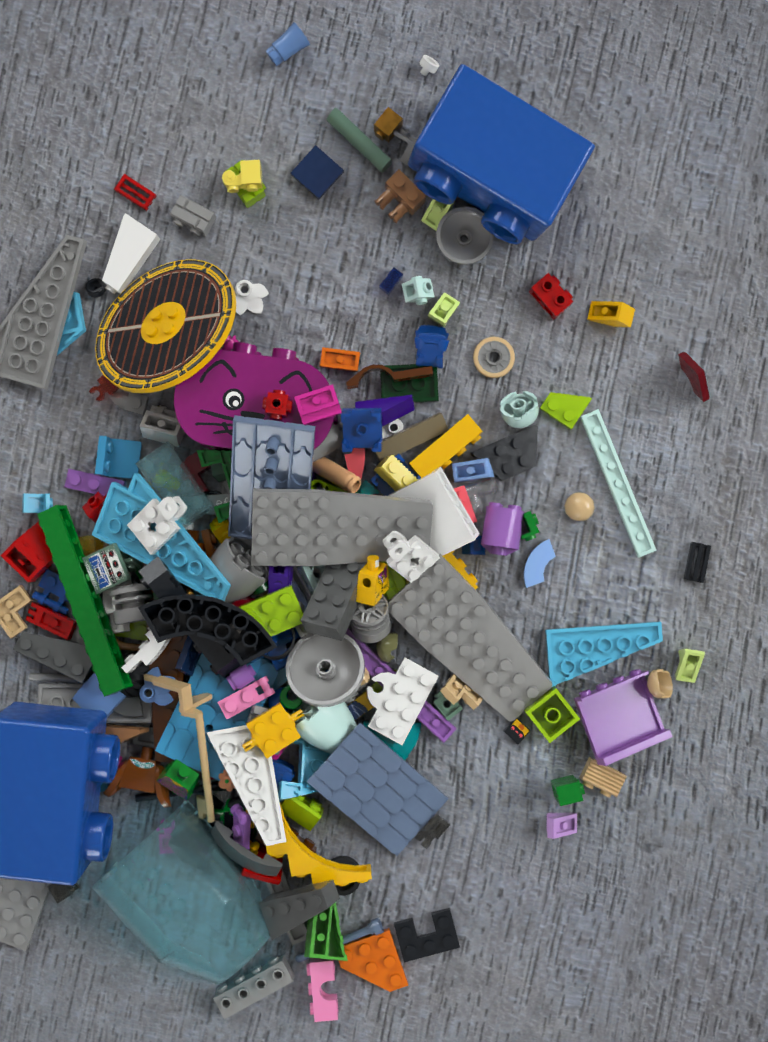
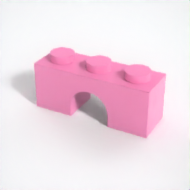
(324, 1004)

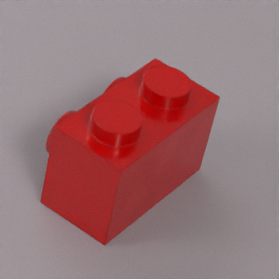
(551, 295)

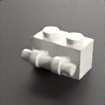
(162, 426)

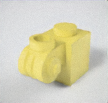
(248, 179)

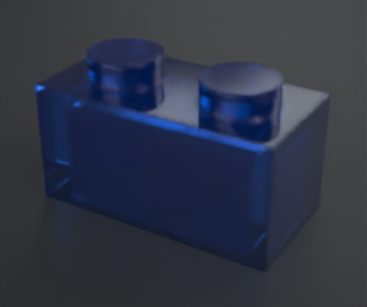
(391, 281)

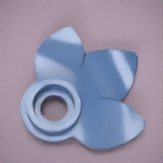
(159, 695)

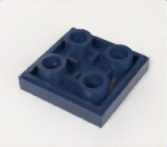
(317, 172)

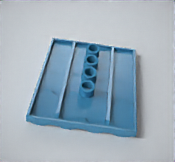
(180, 735)

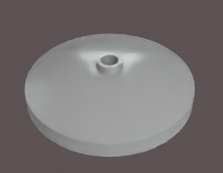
(314, 656)

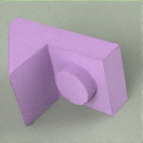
(561, 824)

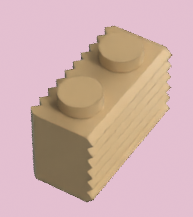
(602, 777)

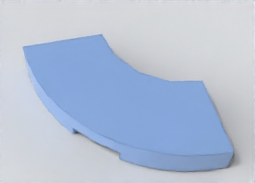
(536, 563)

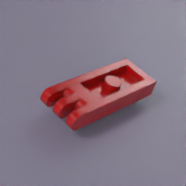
(51, 621)

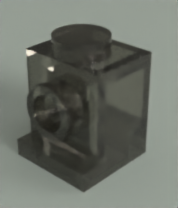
(61, 892)

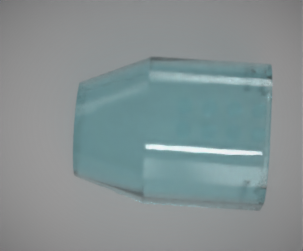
(187, 899)

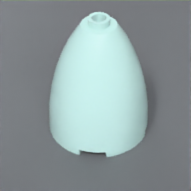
(325, 726)

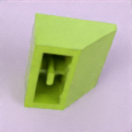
(303, 810)

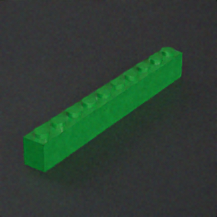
(85, 603)

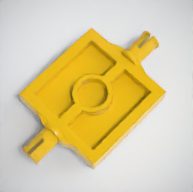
(273, 730)

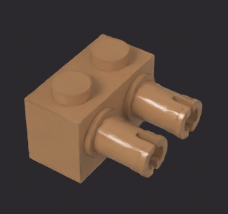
(405, 192)

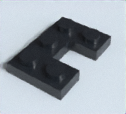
(421, 946)

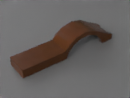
(396, 376)

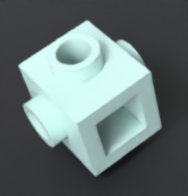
(418, 290)

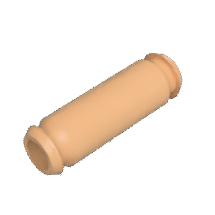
(337, 475)

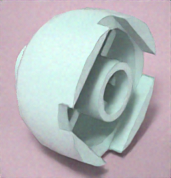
(519, 409)

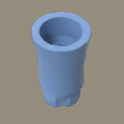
(287, 44)

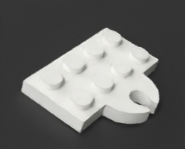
(400, 699)

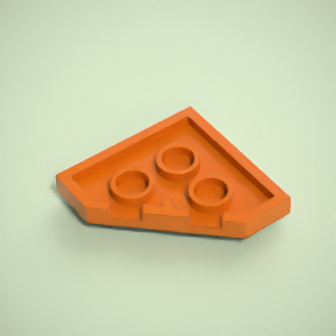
(375, 961)

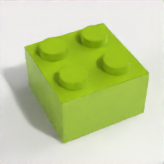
(552, 714)

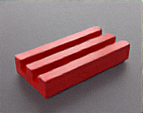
(148, 201)

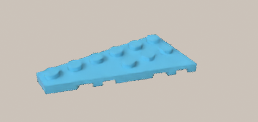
(588, 648)

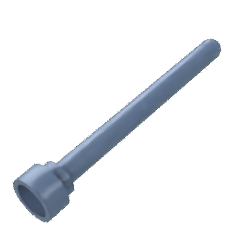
(374, 927)

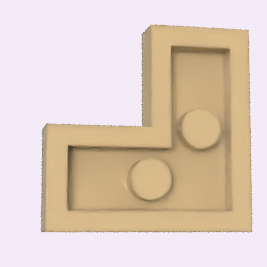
(9, 607)
(456, 689)

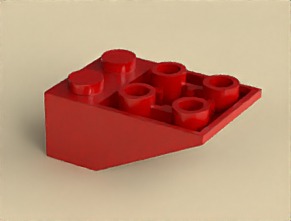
(29, 554)

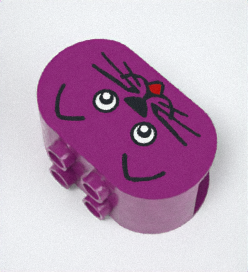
(236, 385)

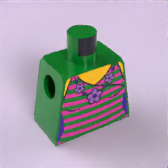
(179, 779)

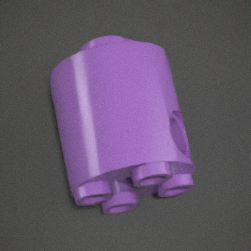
(502, 529)

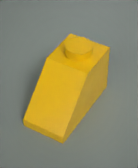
(611, 313)

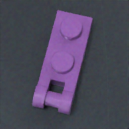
(241, 826)

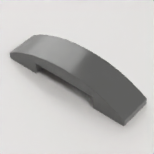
(241, 855)

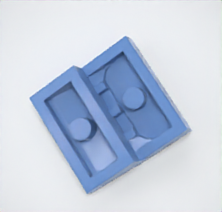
(92, 698)

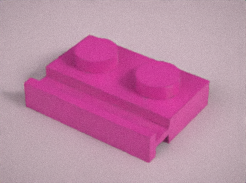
(318, 405)

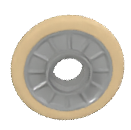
(489, 368)

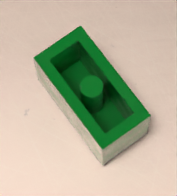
(567, 790)

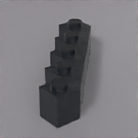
(164, 584)

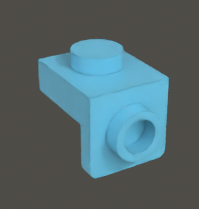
(36, 503)

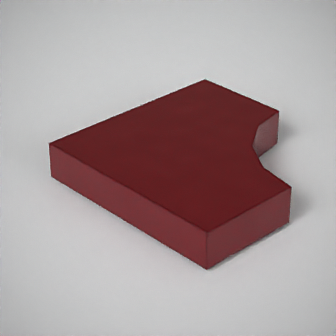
(695, 375)

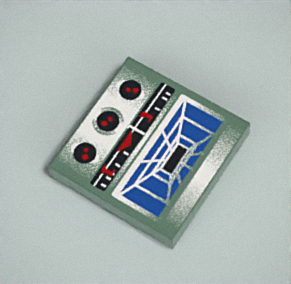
(106, 568)

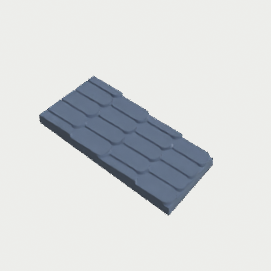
(266, 457)
(377, 789)

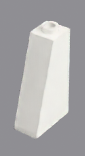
(129, 253)

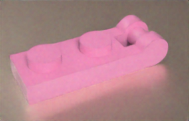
(245, 698)

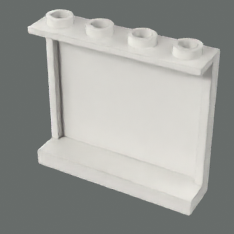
(450, 520)

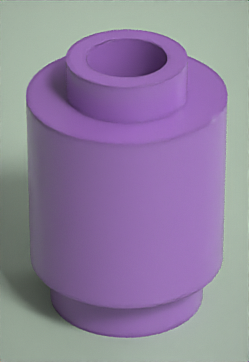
(241, 677)

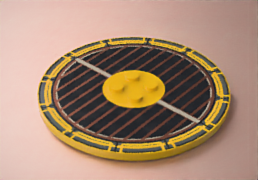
(165, 326)

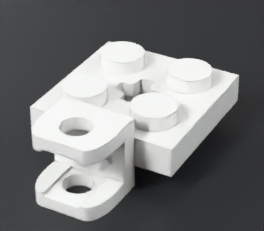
(164, 515)
(403, 551)

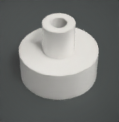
(428, 65)

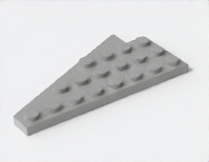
(37, 321)

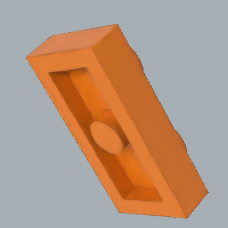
(339, 359)

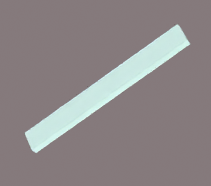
(618, 483)

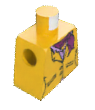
(372, 581)

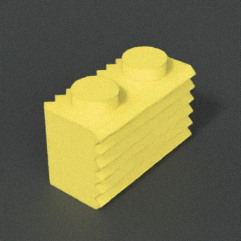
(394, 473)

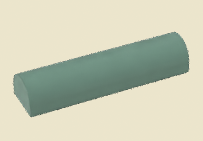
(359, 140)

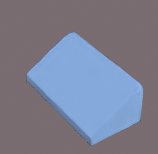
(472, 470)

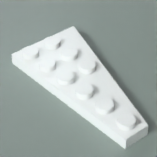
(253, 780)

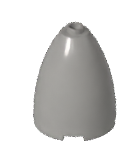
(234, 562)

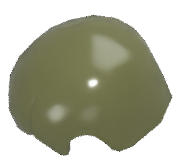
(385, 647)

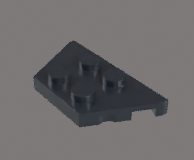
(511, 454)

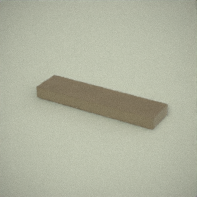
(412, 436)

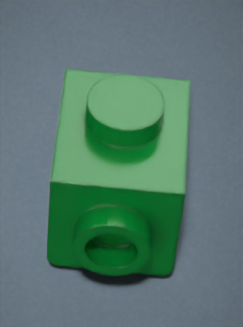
(531, 523)

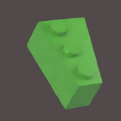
(325, 936)

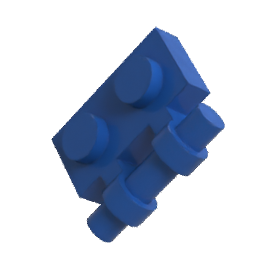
(51, 584)

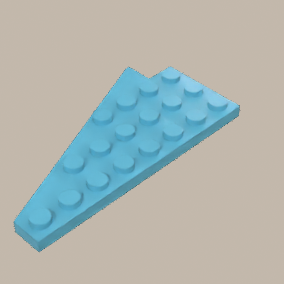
(180, 553)

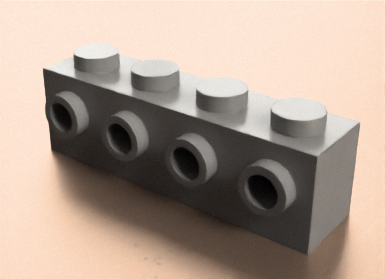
(253, 986)

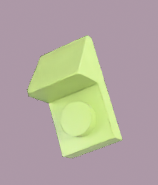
(435, 213)
(443, 309)
(689, 665)

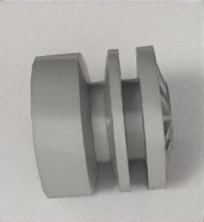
(130, 599)
(370, 622)

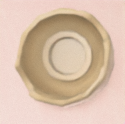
(579, 506)
(660, 684)

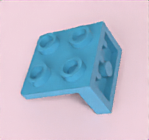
(117, 457)

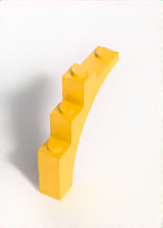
(304, 862)

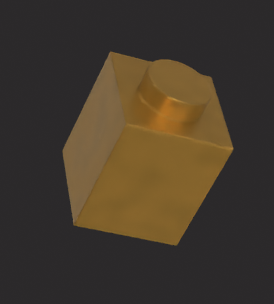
(387, 124)

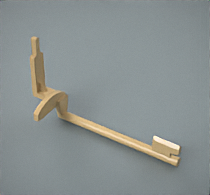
(188, 709)

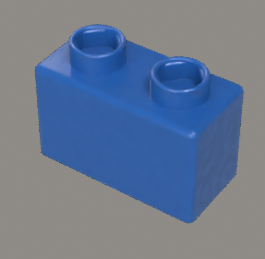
(497, 157)
(52, 791)

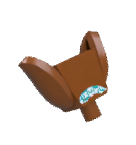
(140, 775)

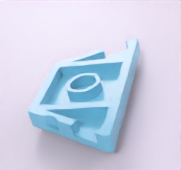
(74, 323)

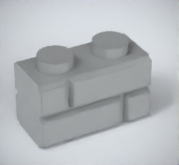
(192, 216)

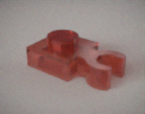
(105, 386)

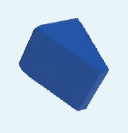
(474, 547)

